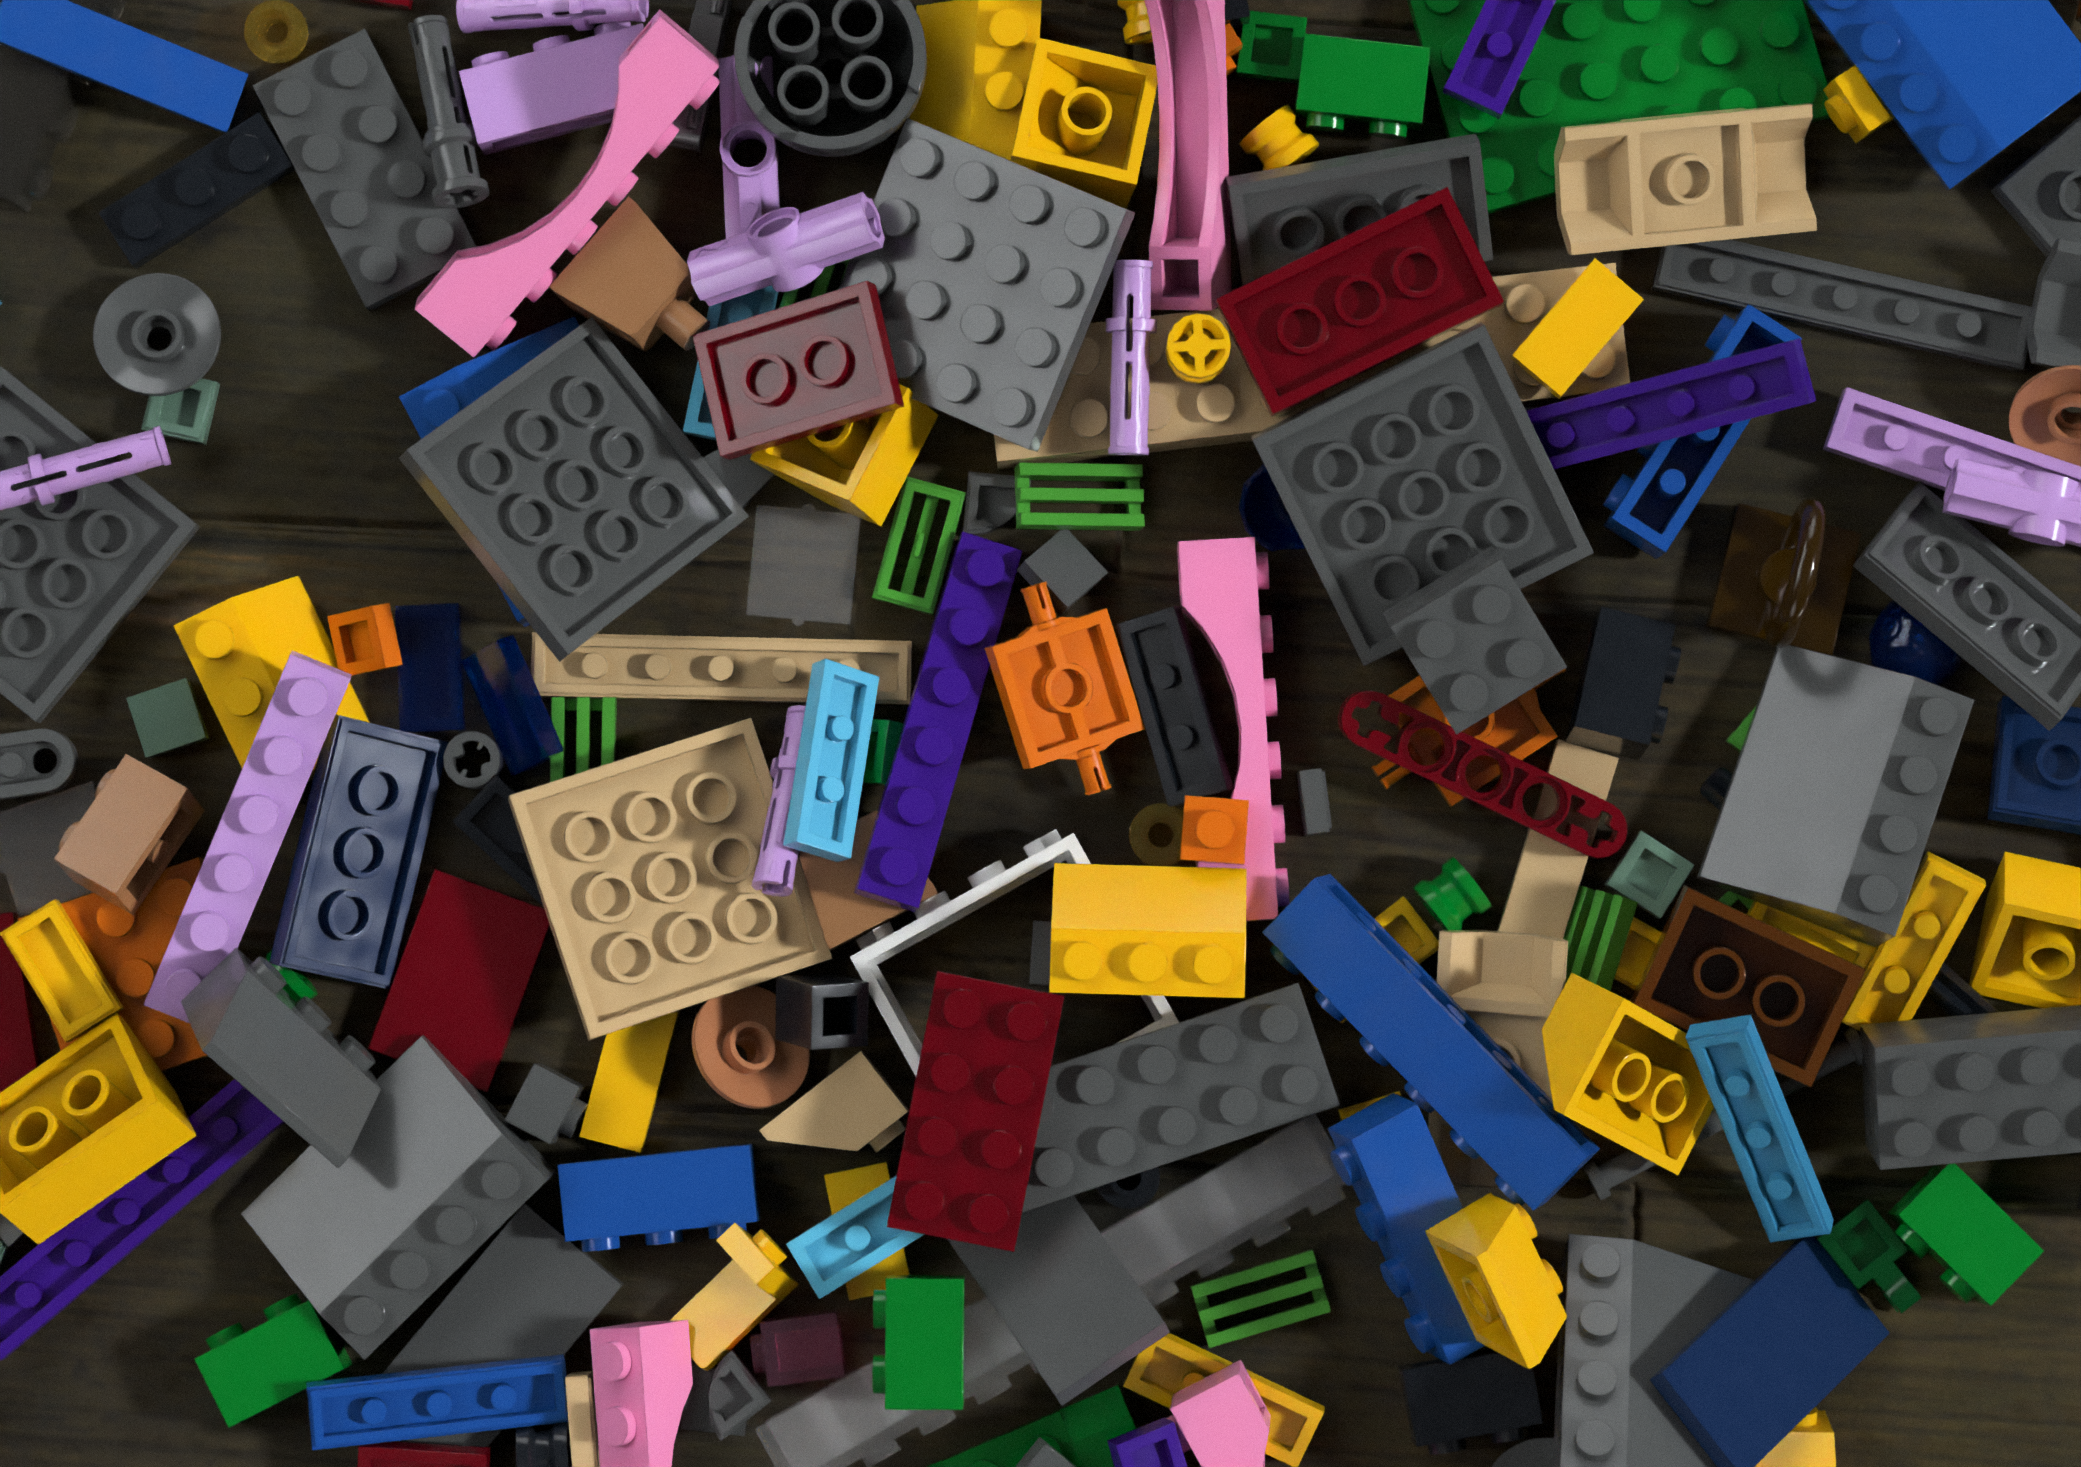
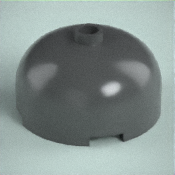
(881, 77)

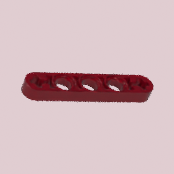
(1513, 780)

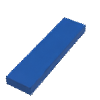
(123, 59)
(437, 1402)

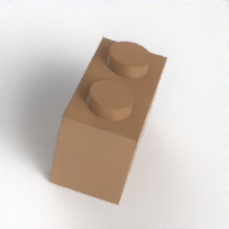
(128, 833)

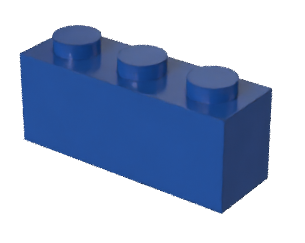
(658, 1195)

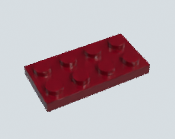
(1359, 301)
(975, 1111)

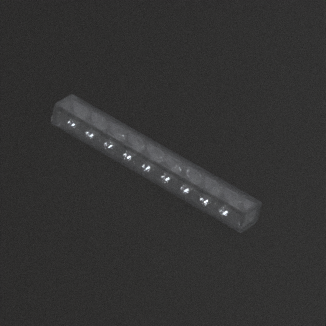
(1157, 1246)

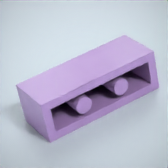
(548, 90)

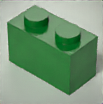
(1361, 85)
(1964, 1234)
(922, 1342)
(271, 1360)

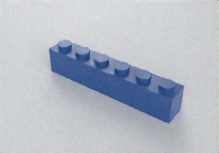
(1429, 1041)

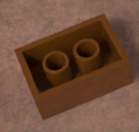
(1732, 965)

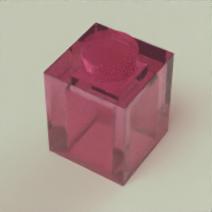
(799, 1348)

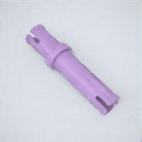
(525, 14)
(1130, 280)
(147, 452)
(775, 861)

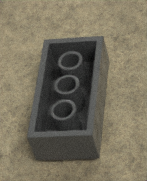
(1972, 1087)

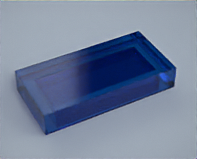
(431, 668)
(512, 705)

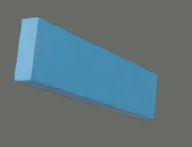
(1760, 1128)

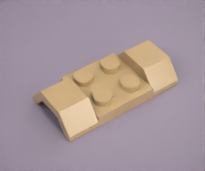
(1683, 179)
(1508, 990)

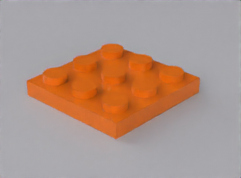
(129, 956)

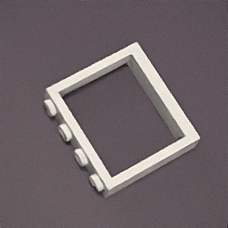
(940, 912)

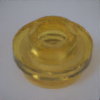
(268, 14)
(1139, 832)

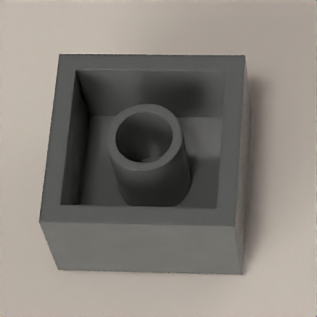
(1474, 639)

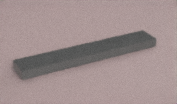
(1847, 300)

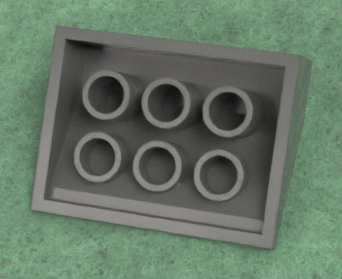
(1836, 792)
(407, 1205)
(1624, 1321)

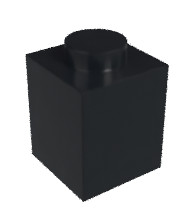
(822, 1011)

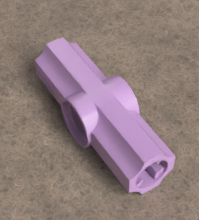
(747, 190)
(785, 249)
(2030, 504)

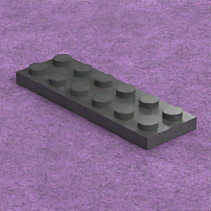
(1177, 1094)

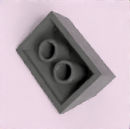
(284, 1053)

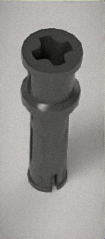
(449, 138)

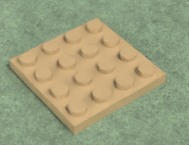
(655, 875)

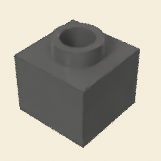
(548, 1104)

